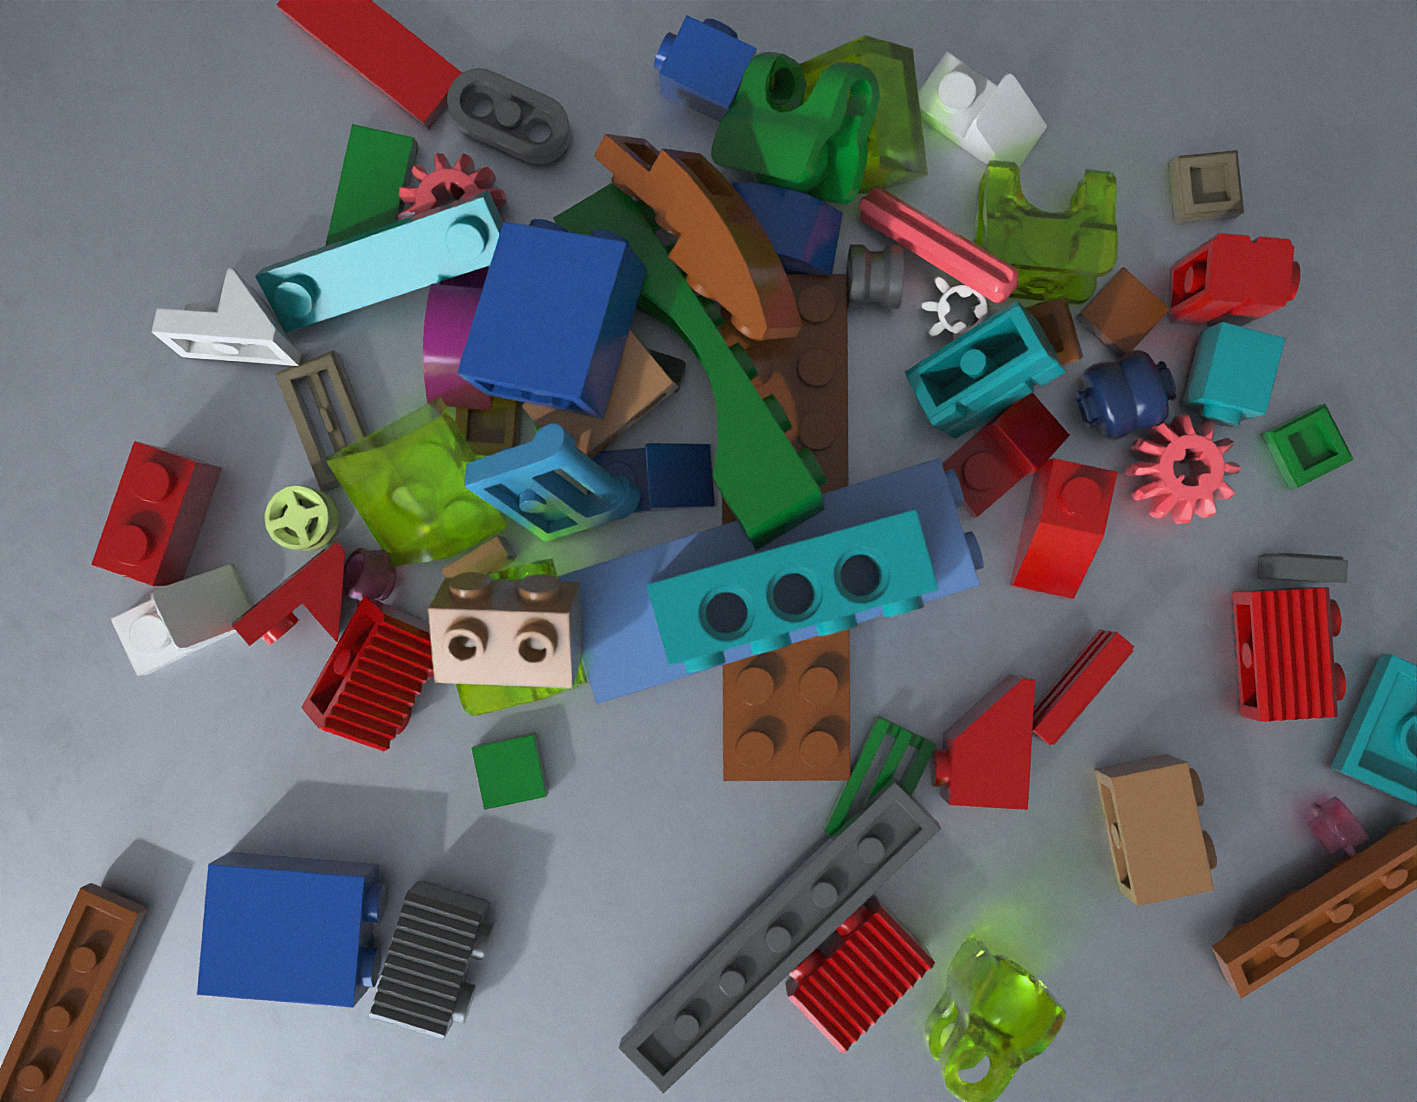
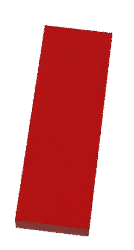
(379, 52)

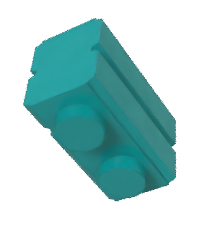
(984, 371)

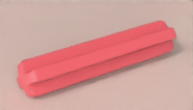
(939, 245)

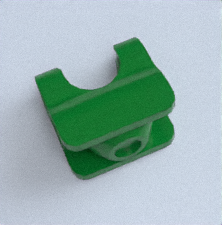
(796, 144)

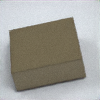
(1206, 187)

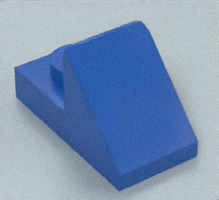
(665, 473)

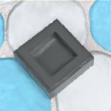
(1302, 568)

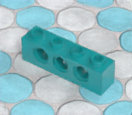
(891, 544)

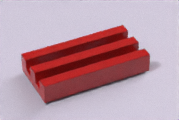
(1079, 685)

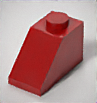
(1062, 526)
(989, 750)

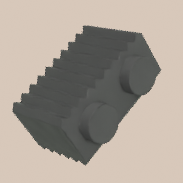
(430, 960)

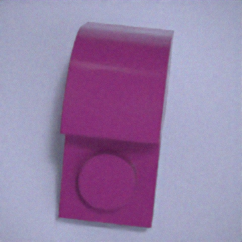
(446, 330)

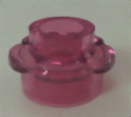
(369, 575)
(1336, 827)

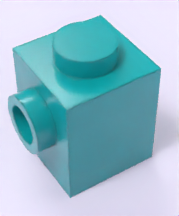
(1232, 373)

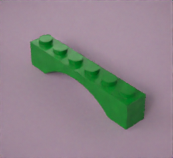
(755, 464)

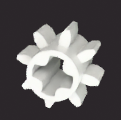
(979, 309)

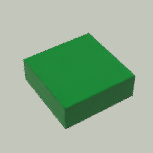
(1307, 446)
(510, 771)

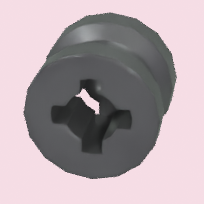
(875, 276)

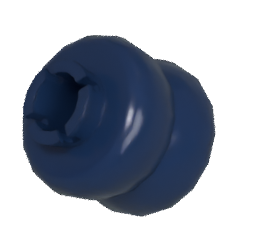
(1125, 394)

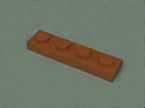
(1320, 912)
(70, 996)

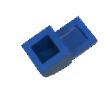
(797, 225)

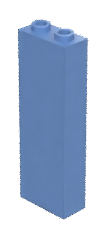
(619, 623)

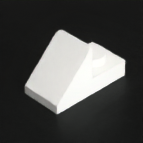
(978, 114)
(237, 331)
(182, 618)

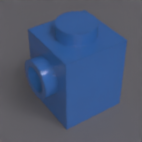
(703, 66)

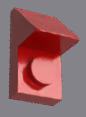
(1004, 452)
(314, 585)

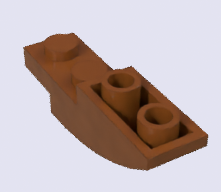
(717, 233)

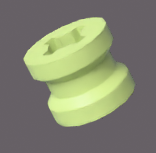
(289, 521)

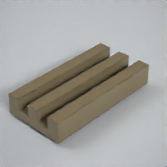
(302, 419)

